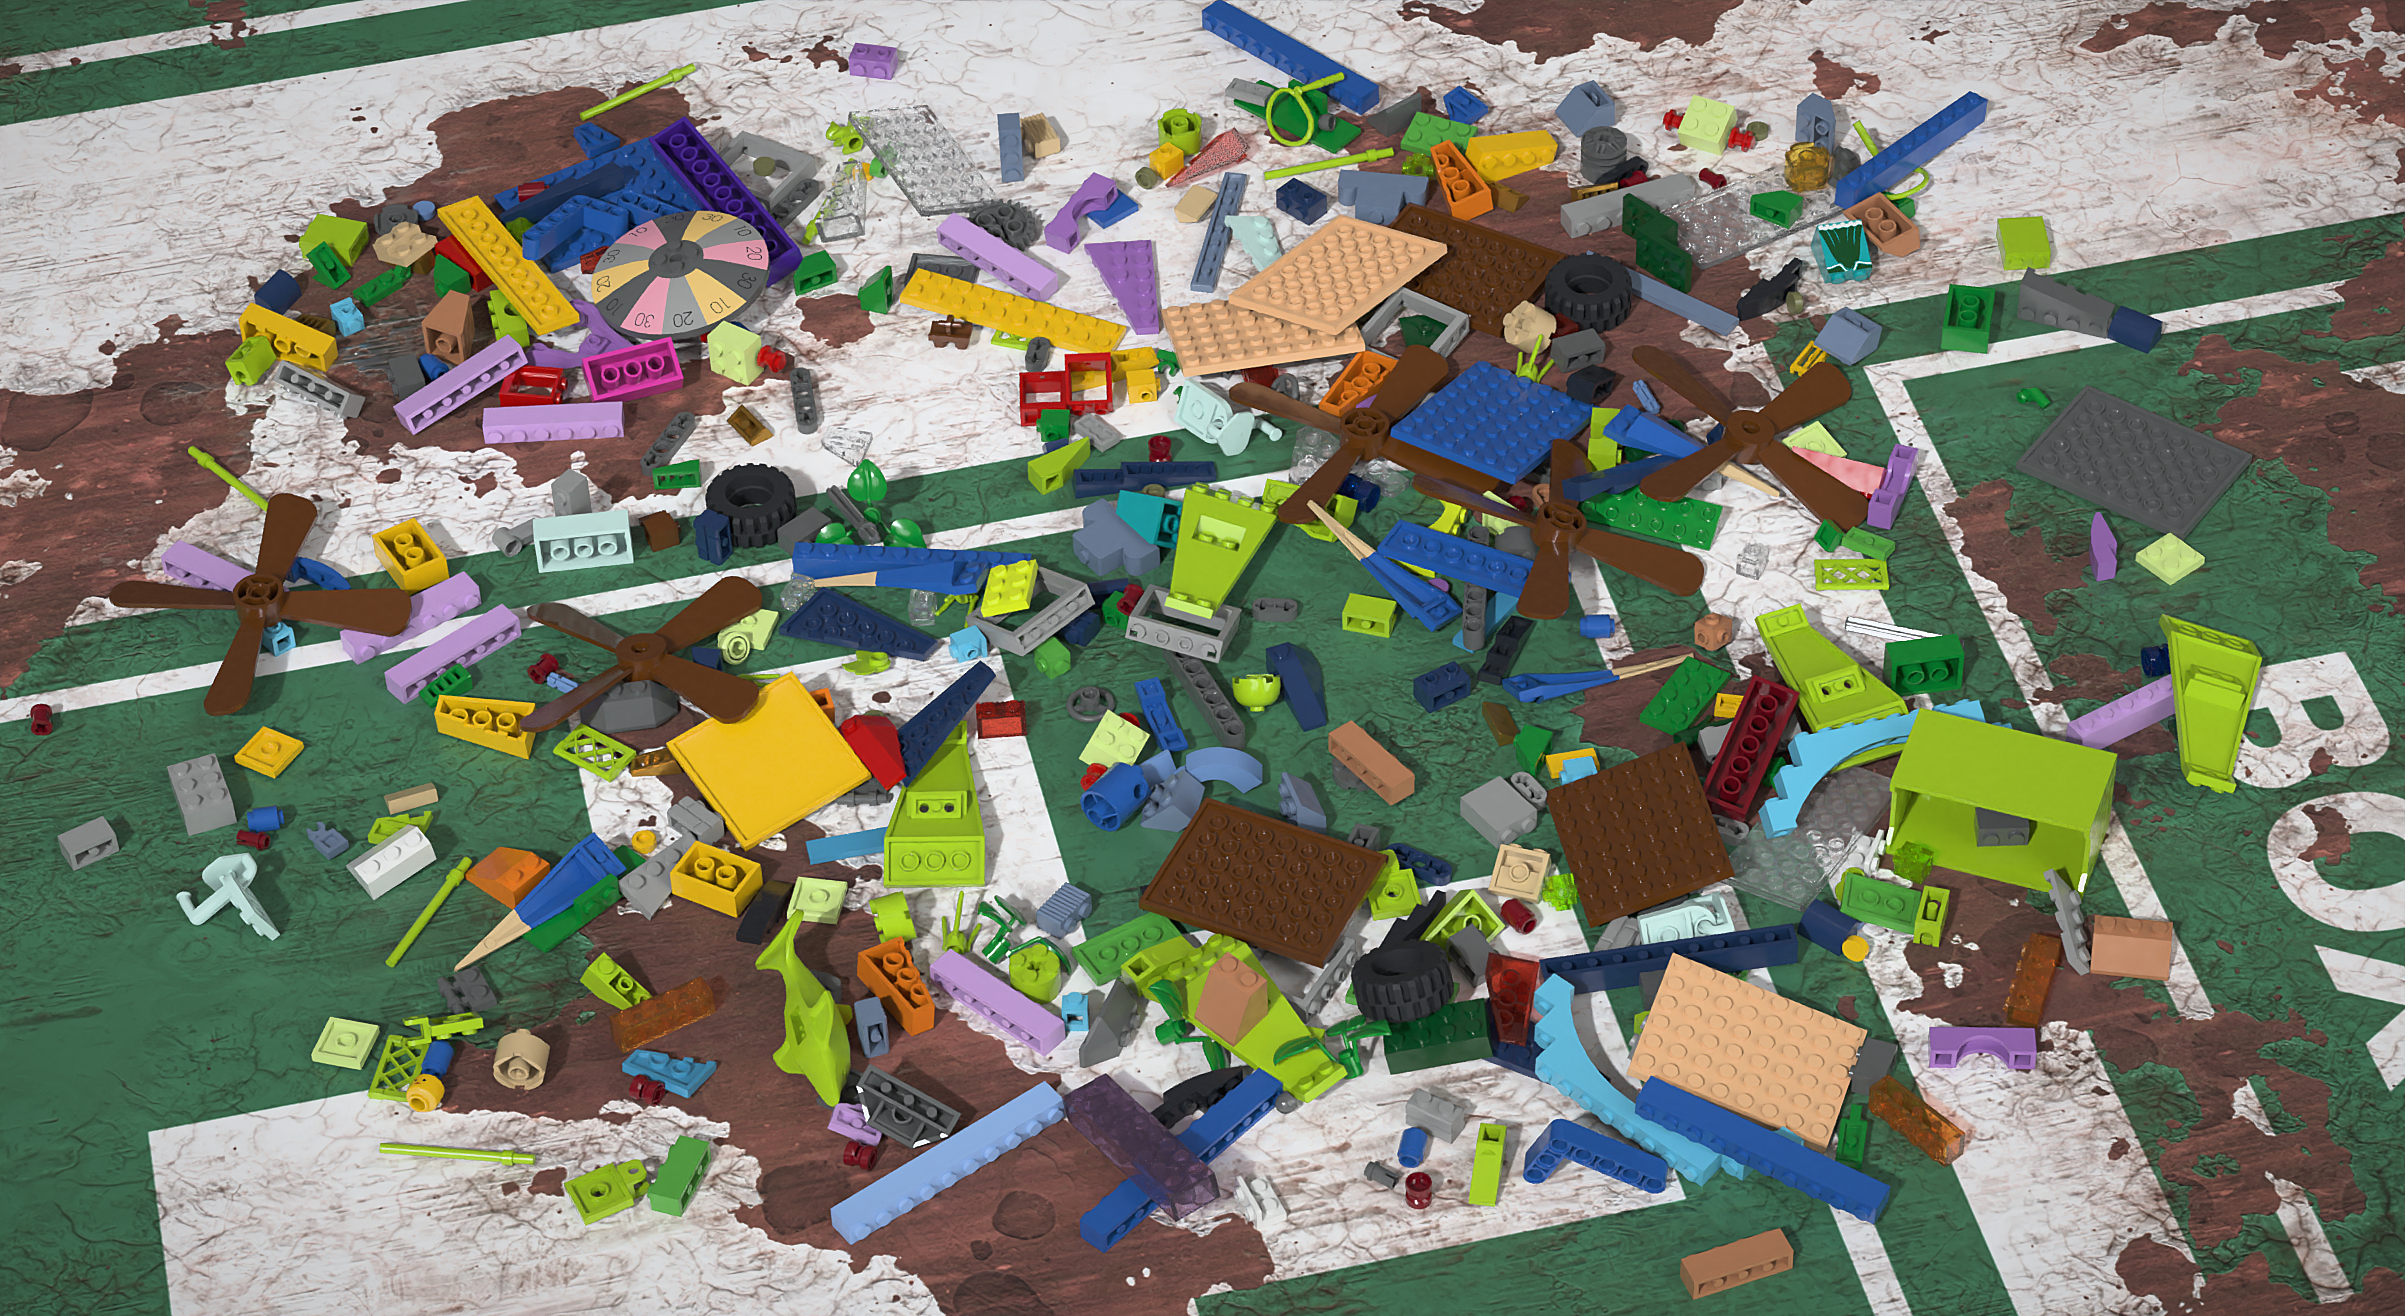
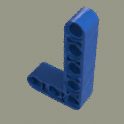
(643, 208)
(568, 219)
(1595, 1151)

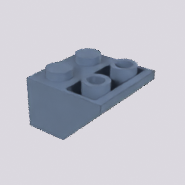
(1586, 108)
(1816, 122)
(1849, 336)
(1172, 803)
(1300, 804)

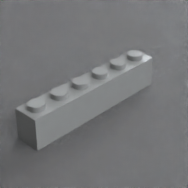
(1606, 209)

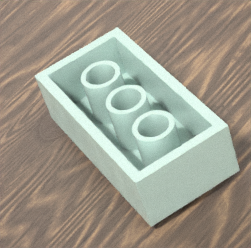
(583, 541)

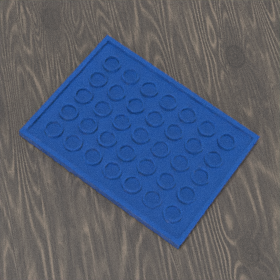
(641, 174)
(1494, 422)

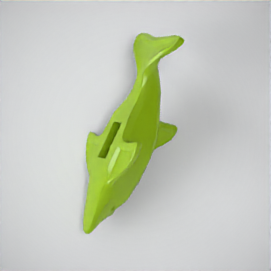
(814, 1023)

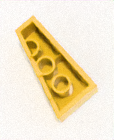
(1510, 154)
(289, 338)
(486, 722)

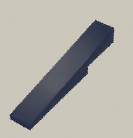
(593, 185)
(1137, 475)
(1613, 479)

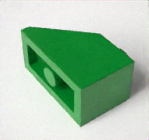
(1777, 207)
(814, 273)
(449, 277)
(878, 292)
(1531, 748)

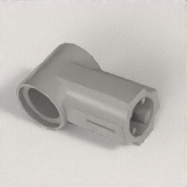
(511, 540)

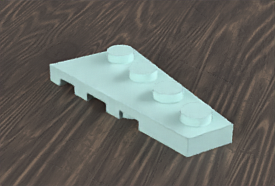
(1257, 238)

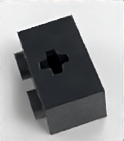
(1590, 384)

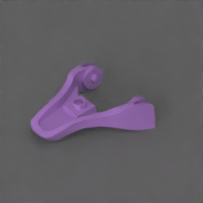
(601, 341)

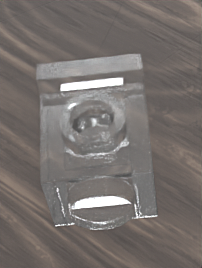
(1753, 554)
(797, 591)
(922, 607)

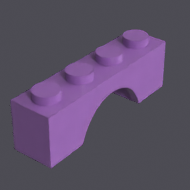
(1094, 194)
(1899, 475)
(2011, 1045)

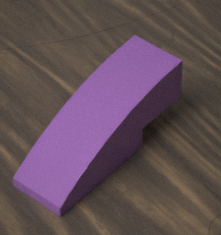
(2102, 549)

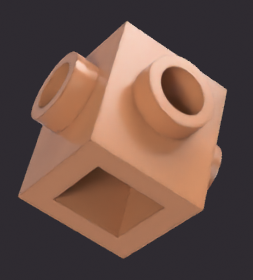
(1713, 631)

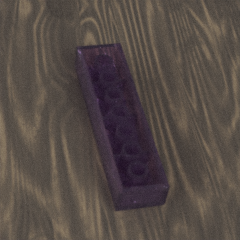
(1141, 1147)

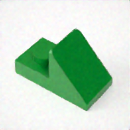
(329, 268)

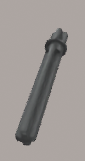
(866, 530)

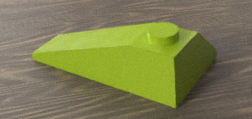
(1340, 508)
(1459, 913)

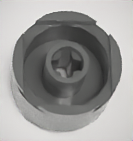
(1517, 541)

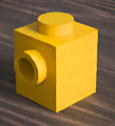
(1166, 160)
(1142, 386)

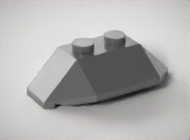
(630, 707)
(1111, 1027)
(903, 1110)

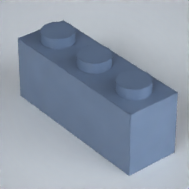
(1010, 147)

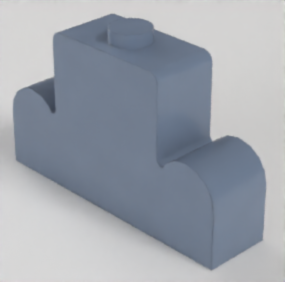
(1380, 195)
(1110, 543)

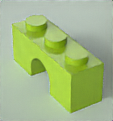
(507, 319)
(1602, 450)

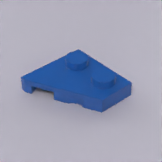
(1464, 106)
(594, 139)

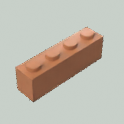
(1371, 762)
(1736, 1263)

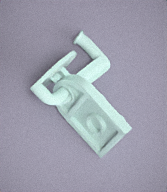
(1213, 419)
(230, 880)
(1686, 920)

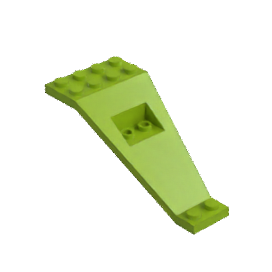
(1215, 546)
(1302, 1074)

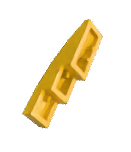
(1121, 361)

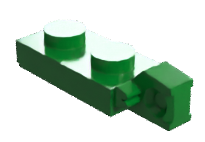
(382, 285)
(1852, 1139)

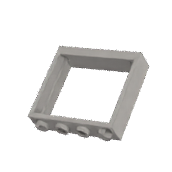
(798, 163)
(1445, 343)
(1073, 601)
(1177, 637)
(1324, 986)

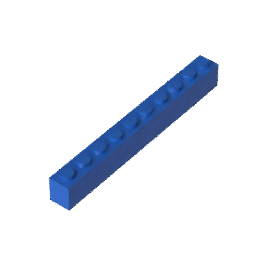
(1289, 55)
(1911, 150)
(838, 560)
(1204, 1137)
(1762, 1150)

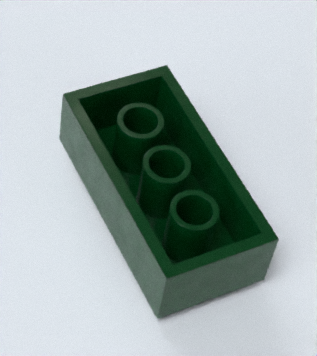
(1443, 1038)

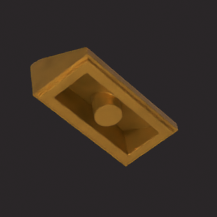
(1506, 197)
(749, 426)
(1499, 722)

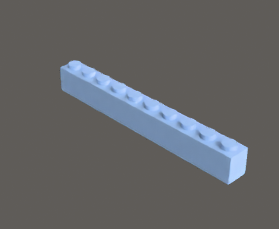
(947, 1163)

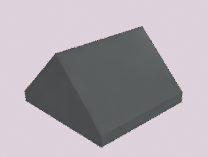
(1396, 116)

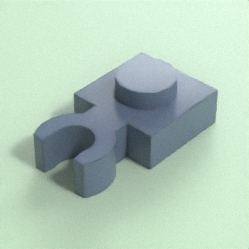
(329, 842)

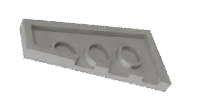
(650, 883)
(2070, 921)

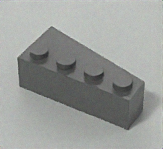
(2062, 306)

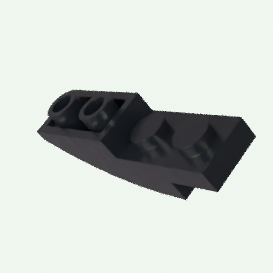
(1770, 294)
(1196, 1093)

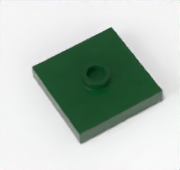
(1420, 330)

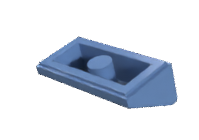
(1158, 768)

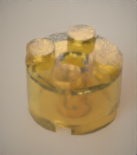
(1806, 167)

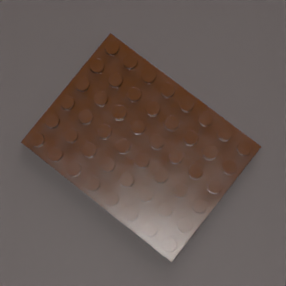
(1482, 270)
(1638, 834)
(1264, 882)

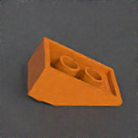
(508, 874)

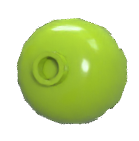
(1256, 690)

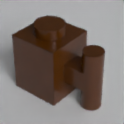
(660, 530)

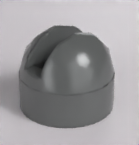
(1327, 122)
(1285, 1103)

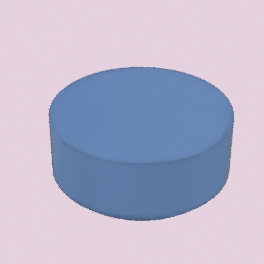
(425, 210)

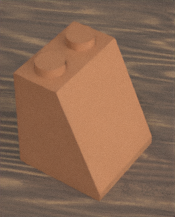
(450, 329)
(1232, 999)

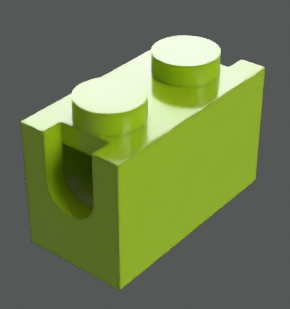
(251, 360)
(1369, 615)
(1929, 919)

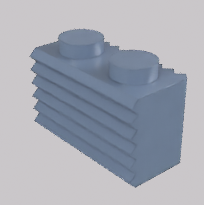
(1063, 910)
(872, 1027)

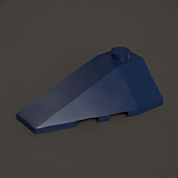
(1299, 683)

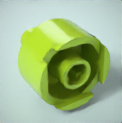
(1181, 130)
(892, 917)
(1036, 973)

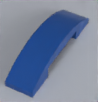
(317, 574)
(1158, 716)

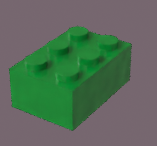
(1968, 318)
(1923, 665)

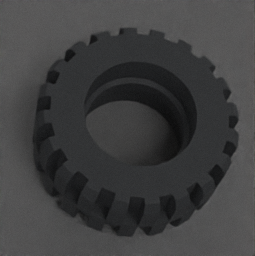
(1589, 274)
(753, 486)
(1402, 981)

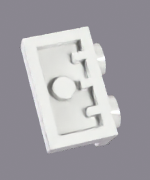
(1866, 854)
(1259, 1202)

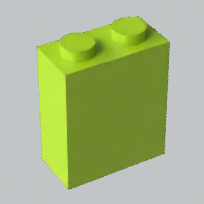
(342, 235)
(2023, 243)

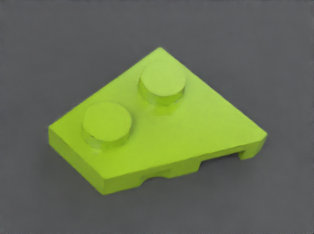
(387, 826)

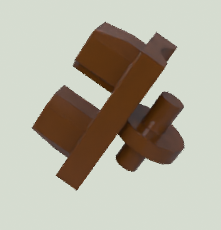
(950, 331)

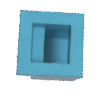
(347, 317)
(276, 633)
(967, 644)
(1576, 769)
(1075, 1005)

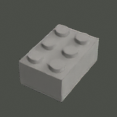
(201, 794)

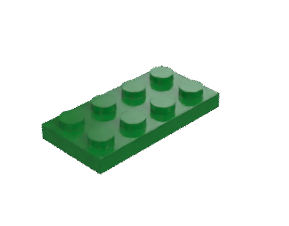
(1685, 696)

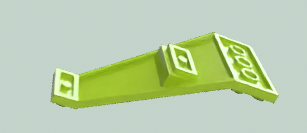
(1813, 664)
(2212, 698)
(937, 845)

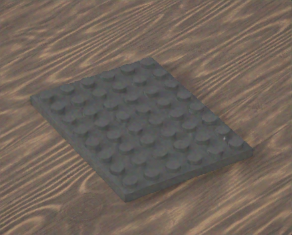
(2134, 462)

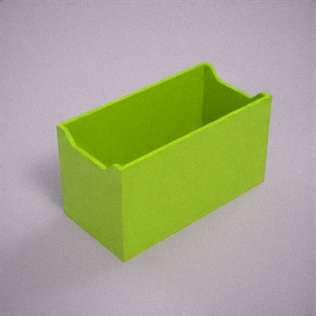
(1968, 764)

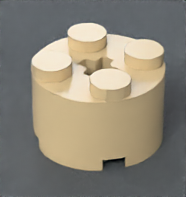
(1525, 326)
(521, 1060)

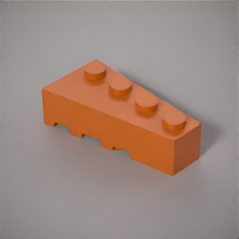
(1461, 186)
(1357, 382)
(897, 983)

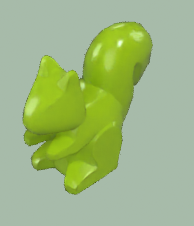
(845, 136)

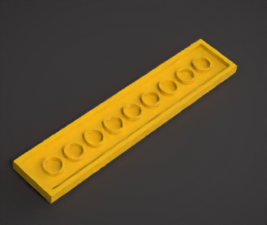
(503, 262)
(1011, 313)

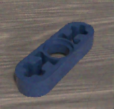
(1435, 870)

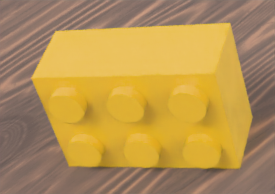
(410, 556)
(716, 879)

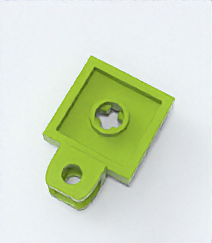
(1396, 881)
(443, 1026)
(614, 1183)

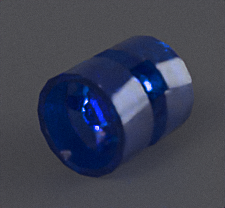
(1364, 491)
(2155, 660)

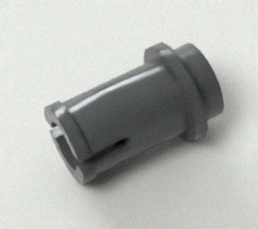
(1381, 1175)

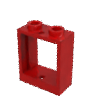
(1088, 362)
(537, 377)
(1032, 383)

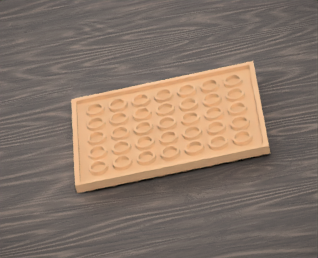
(1337, 274)
(1229, 338)
(1748, 1051)

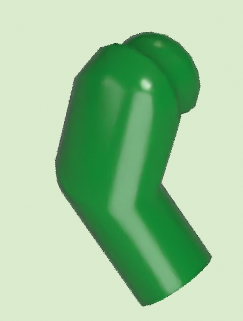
(2032, 394)

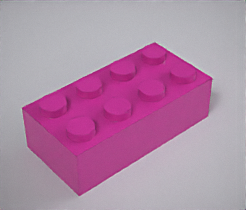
(633, 372)

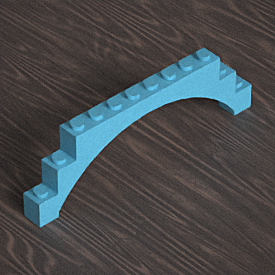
(1821, 752)
(1575, 1076)

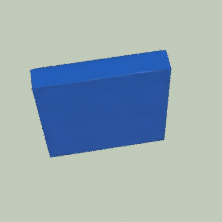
(1118, 210)

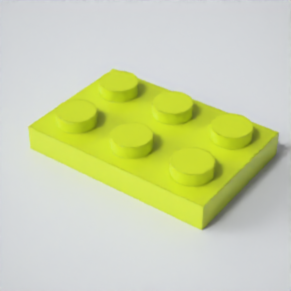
(1009, 588)

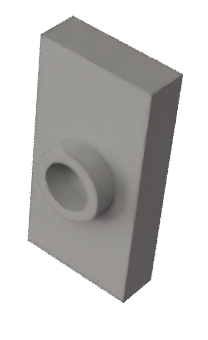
(1249, 92)
(1099, 434)

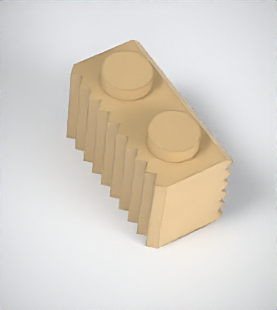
(1039, 136)

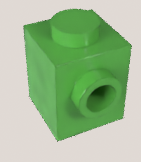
(1052, 658)

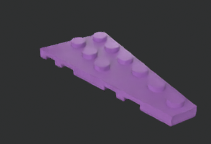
(1130, 278)

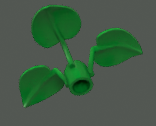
(870, 484)
(999, 945)
(1175, 1028)
(1348, 1057)

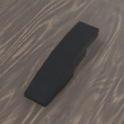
(1506, 650)
(764, 912)
(1417, 922)

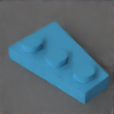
(678, 1075)

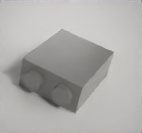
(1498, 812)

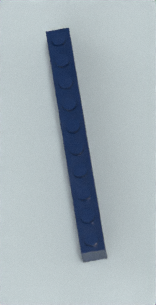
(1722, 952)

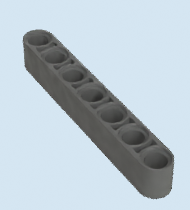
(1475, 600)
(1207, 698)

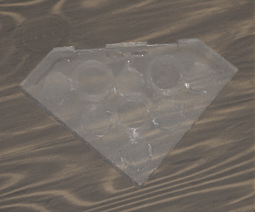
(1310, 452)

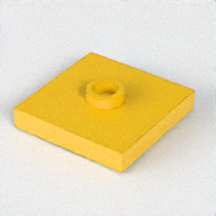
(269, 752)

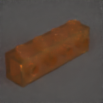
(2033, 981)
(662, 1014)
(1916, 1120)

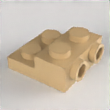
(403, 244)
(1519, 873)

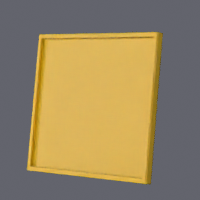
(771, 763)

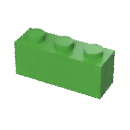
(679, 1175)

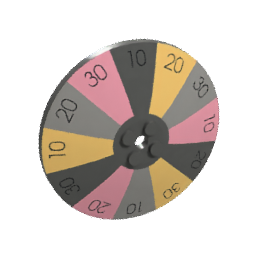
(680, 275)

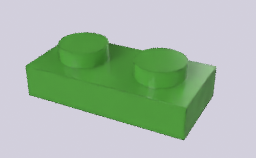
(1868, 543)

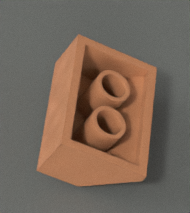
(1885, 225)
(2131, 947)

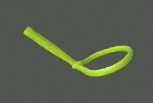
(1297, 92)
(1860, 129)

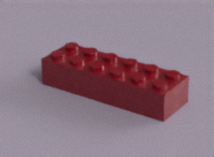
(1749, 748)

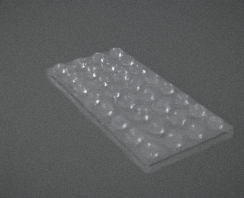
(923, 159)
(1720, 222)
(1828, 829)

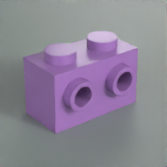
(873, 61)

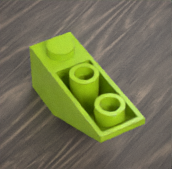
(1057, 467)
(1153, 962)
(613, 984)
(1488, 1164)

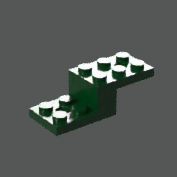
(1656, 243)

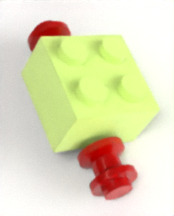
(1708, 126)
(740, 354)
(1113, 741)

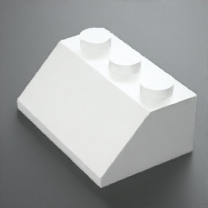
(392, 861)

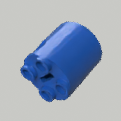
(1115, 796)

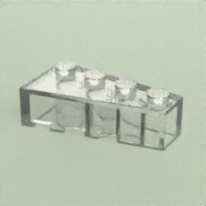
(845, 205)

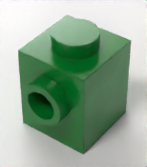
(1054, 425)
(1111, 613)

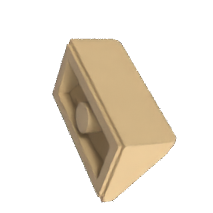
(1194, 204)
(411, 798)

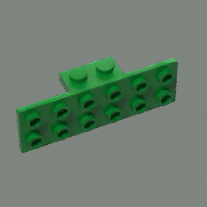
(1291, 117)
(1680, 522)
(585, 906)

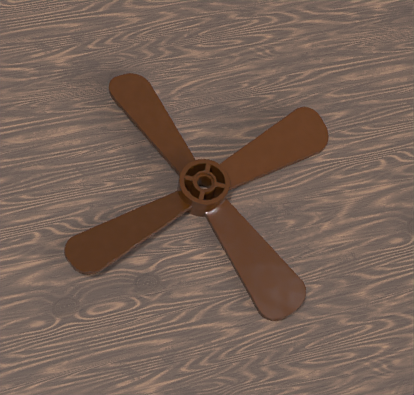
(1366, 433)
(1750, 439)
(1562, 530)
(264, 603)
(650, 658)

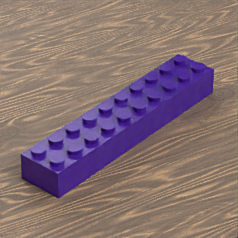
(719, 189)

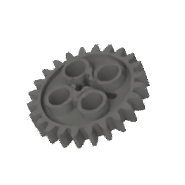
(1010, 219)

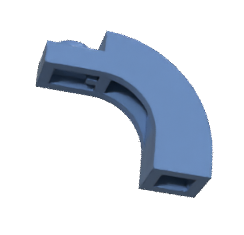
(1225, 765)

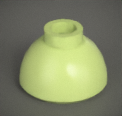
(734, 647)

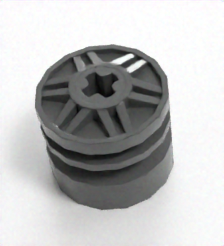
(1601, 151)

